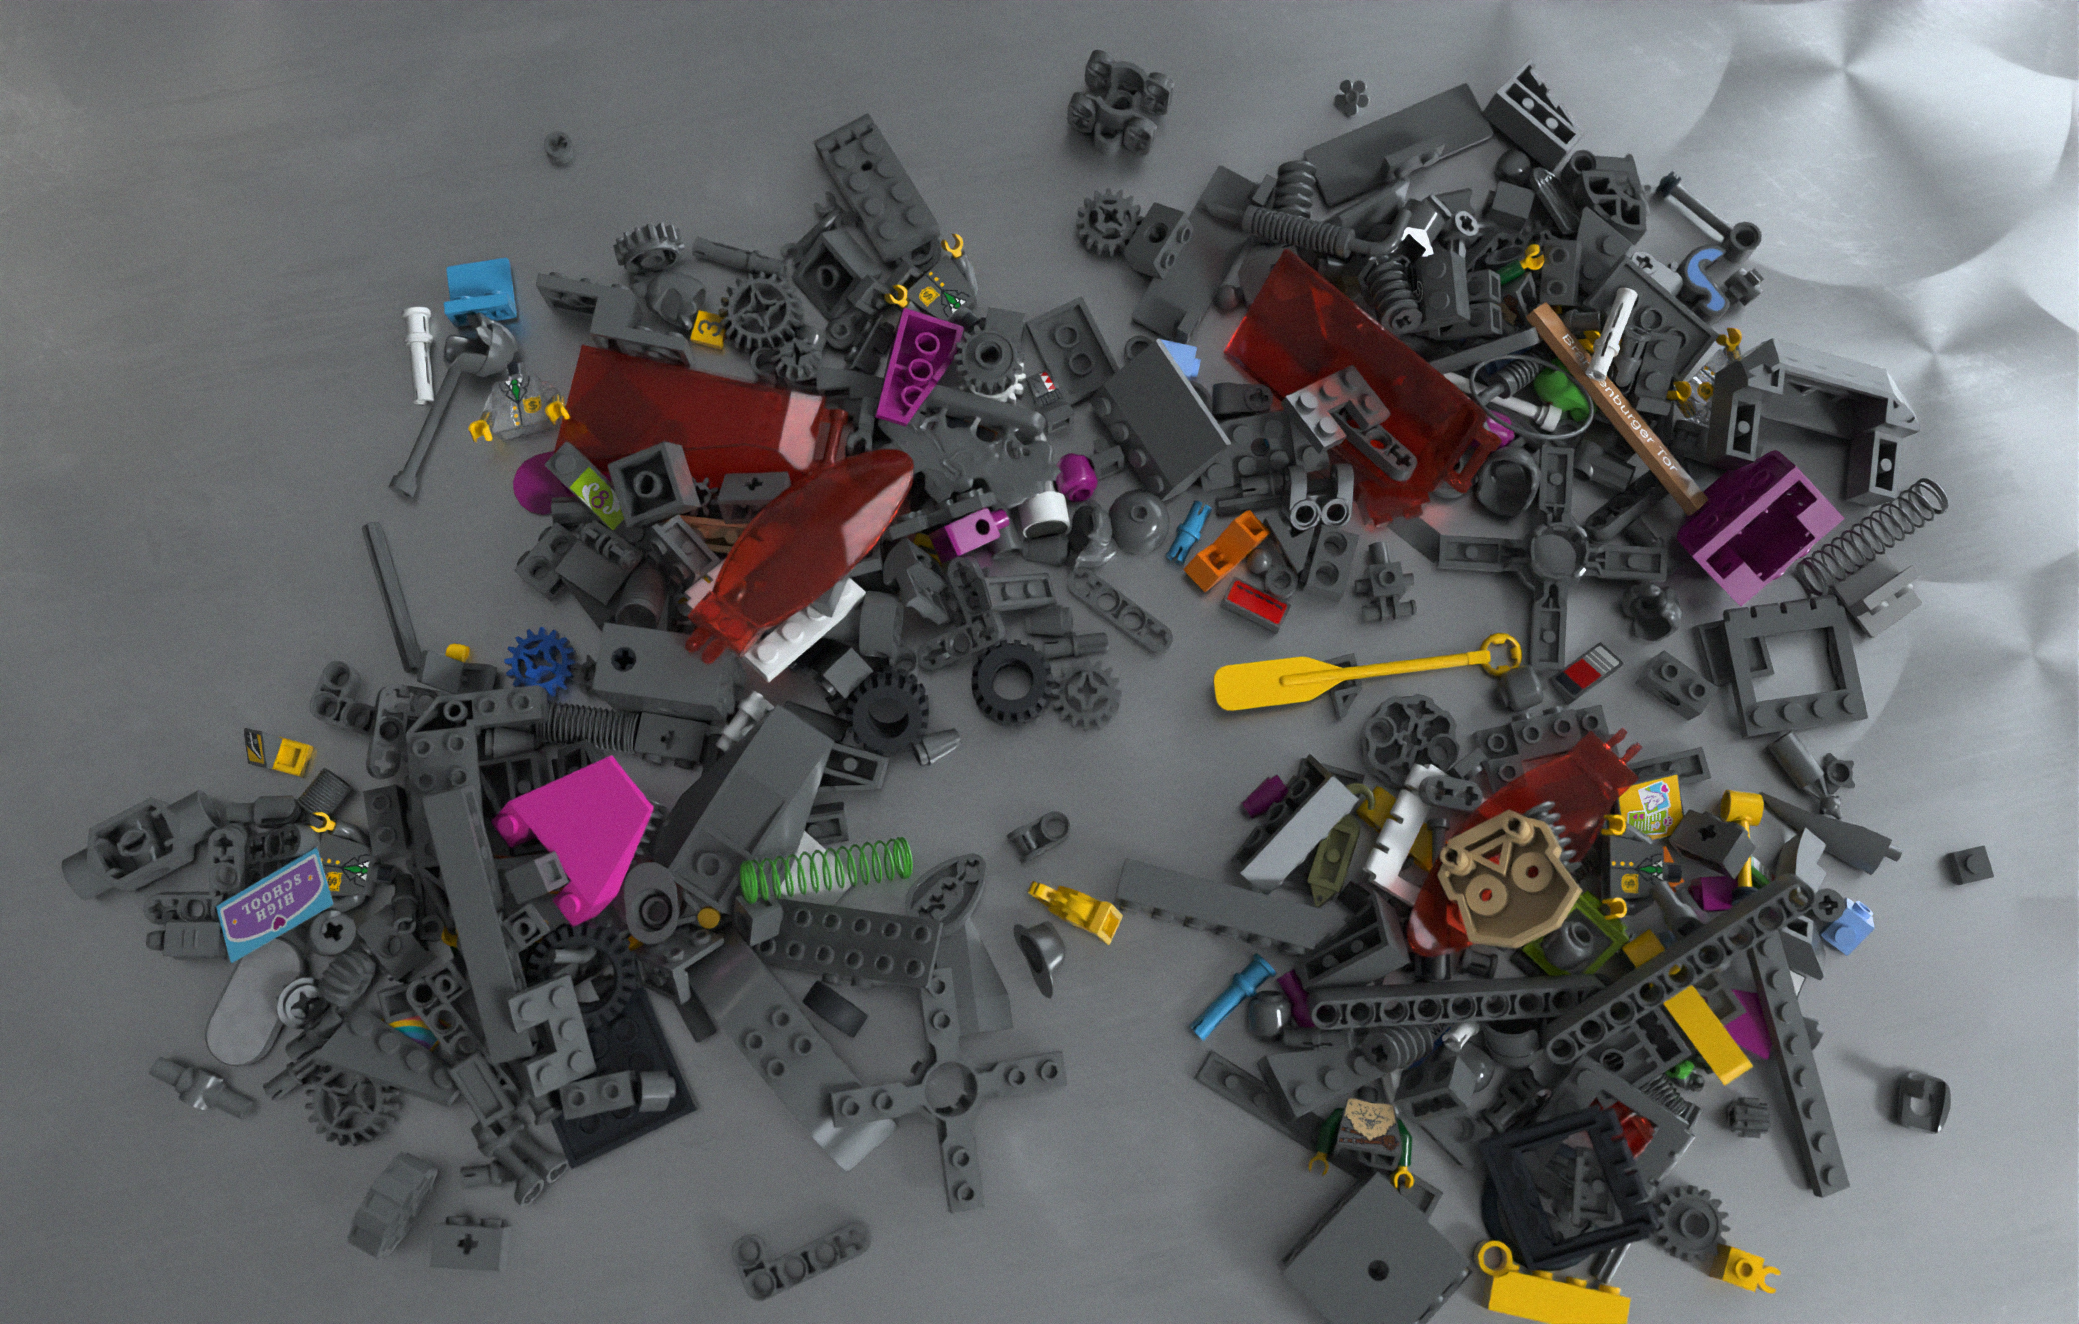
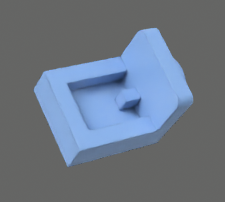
(1850, 928)

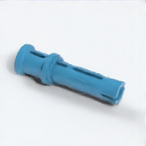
(1243, 986)

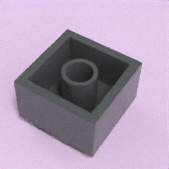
(654, 485)

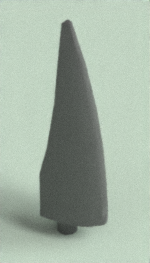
(1844, 840)

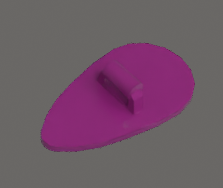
(537, 485)

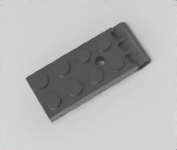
(884, 195)

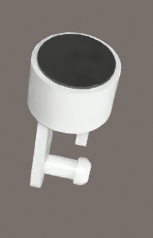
(1046, 512)

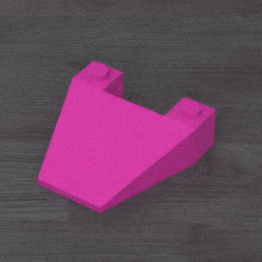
(593, 826)

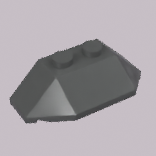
(1362, 216)

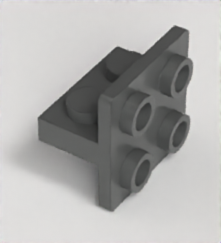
(679, 554)

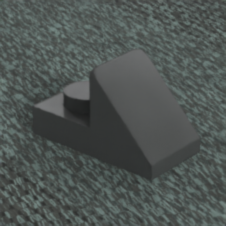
(1291, 551)

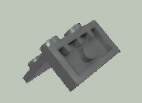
(664, 962)

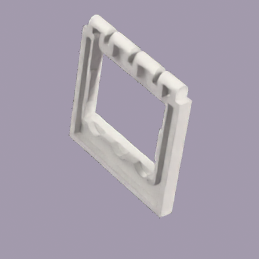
(793, 635)
(1400, 835)

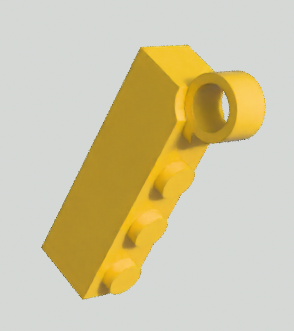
(1547, 1299)

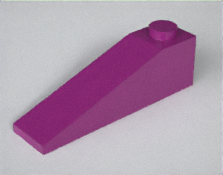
(916, 362)

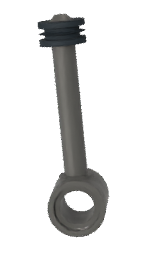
(1744, 231)

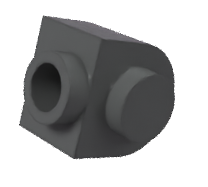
(654, 1090)

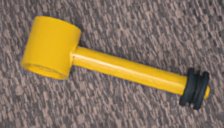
(1746, 811)

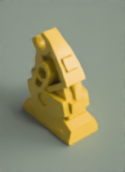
(1079, 910)

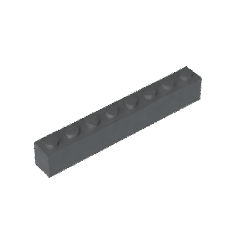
(478, 913)

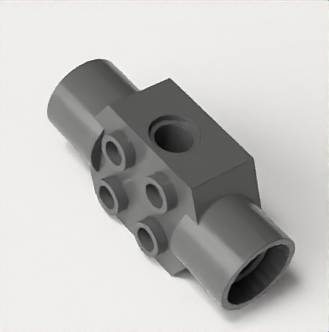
(1415, 243)
(141, 844)

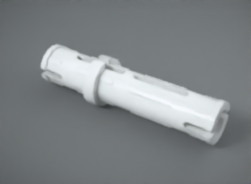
(1603, 356)

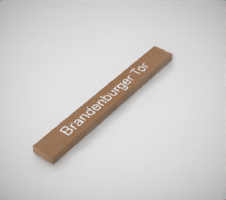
(1618, 410)

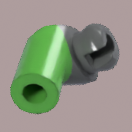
(1686, 1075)

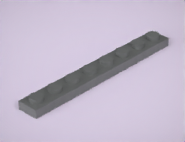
(1797, 1066)

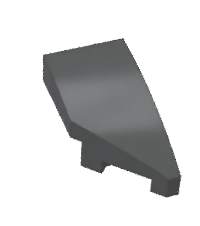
(1346, 691)

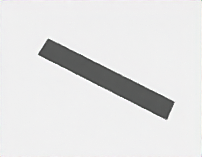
(1413, 531)

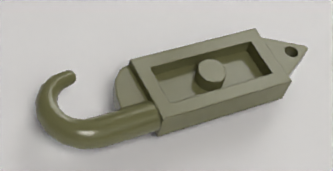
(1336, 852)

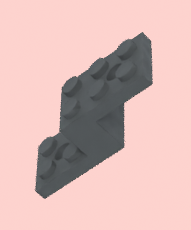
(614, 319)
(1658, 1041)

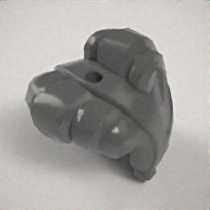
(1654, 610)

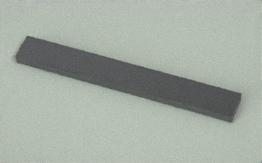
(1258, 1099)

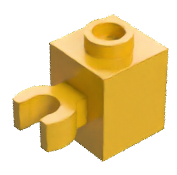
(1741, 1269)

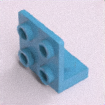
(480, 288)

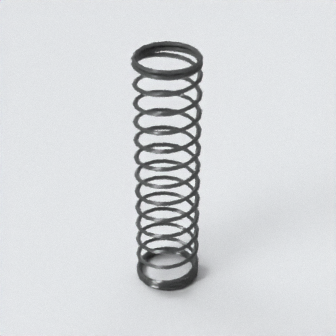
(1800, 565)

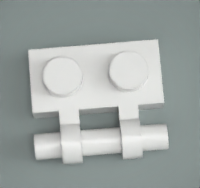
(748, 715)

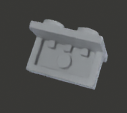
(1879, 594)

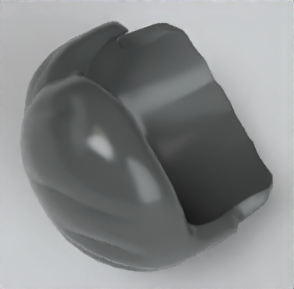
(1508, 481)

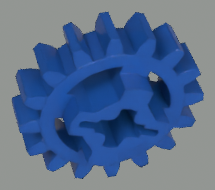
(546, 650)

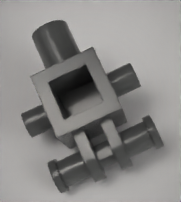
(1385, 583)

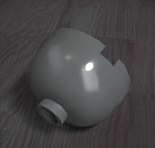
(1139, 521)

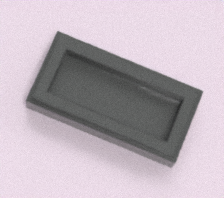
(481, 1089)

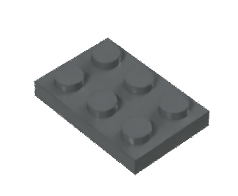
(1073, 349)

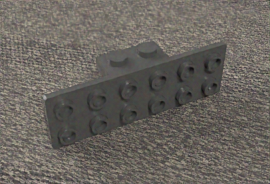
(1398, 144)
(853, 945)

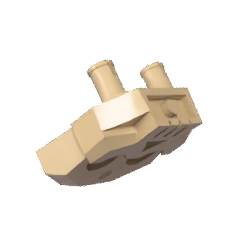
(1519, 905)

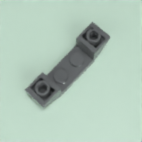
(450, 979)

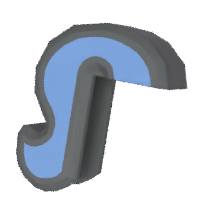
(1699, 287)

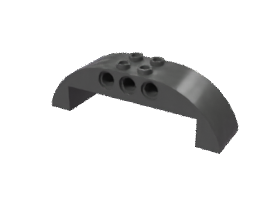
(782, 1045)

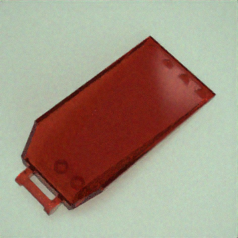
(1310, 329)
(720, 419)

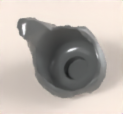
(1090, 536)

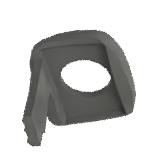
(1919, 1087)

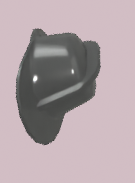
(651, 903)
(1043, 952)

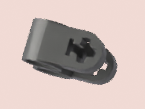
(1339, 492)

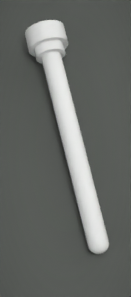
(1545, 416)

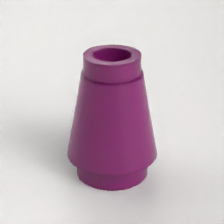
(1264, 795)

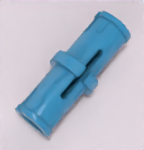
(1188, 532)

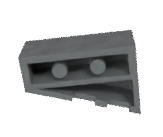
(1533, 118)

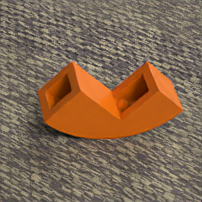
(1227, 551)

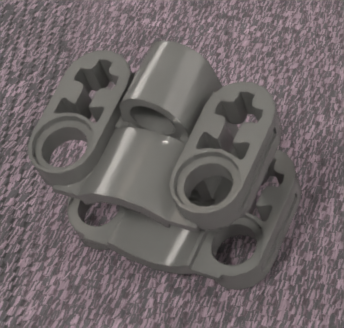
(1109, 77)

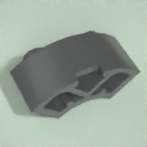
(1605, 198)

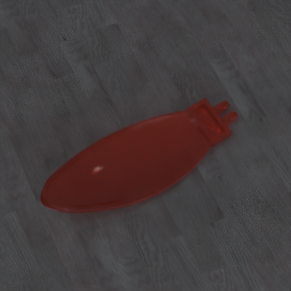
(800, 548)
(1581, 786)

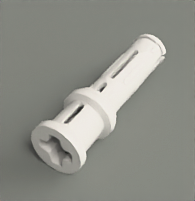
(419, 341)

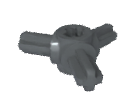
(1459, 228)

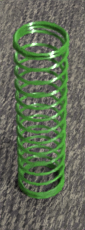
(748, 874)

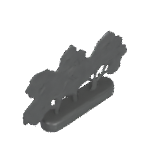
(957, 456)

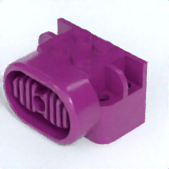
(1757, 524)

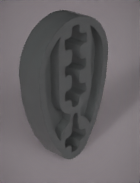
(948, 875)

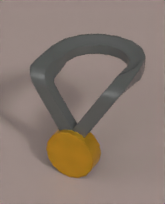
(707, 916)

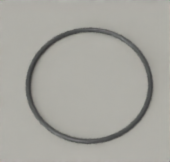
(1518, 430)

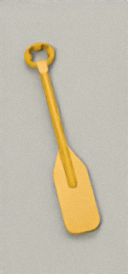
(1306, 678)

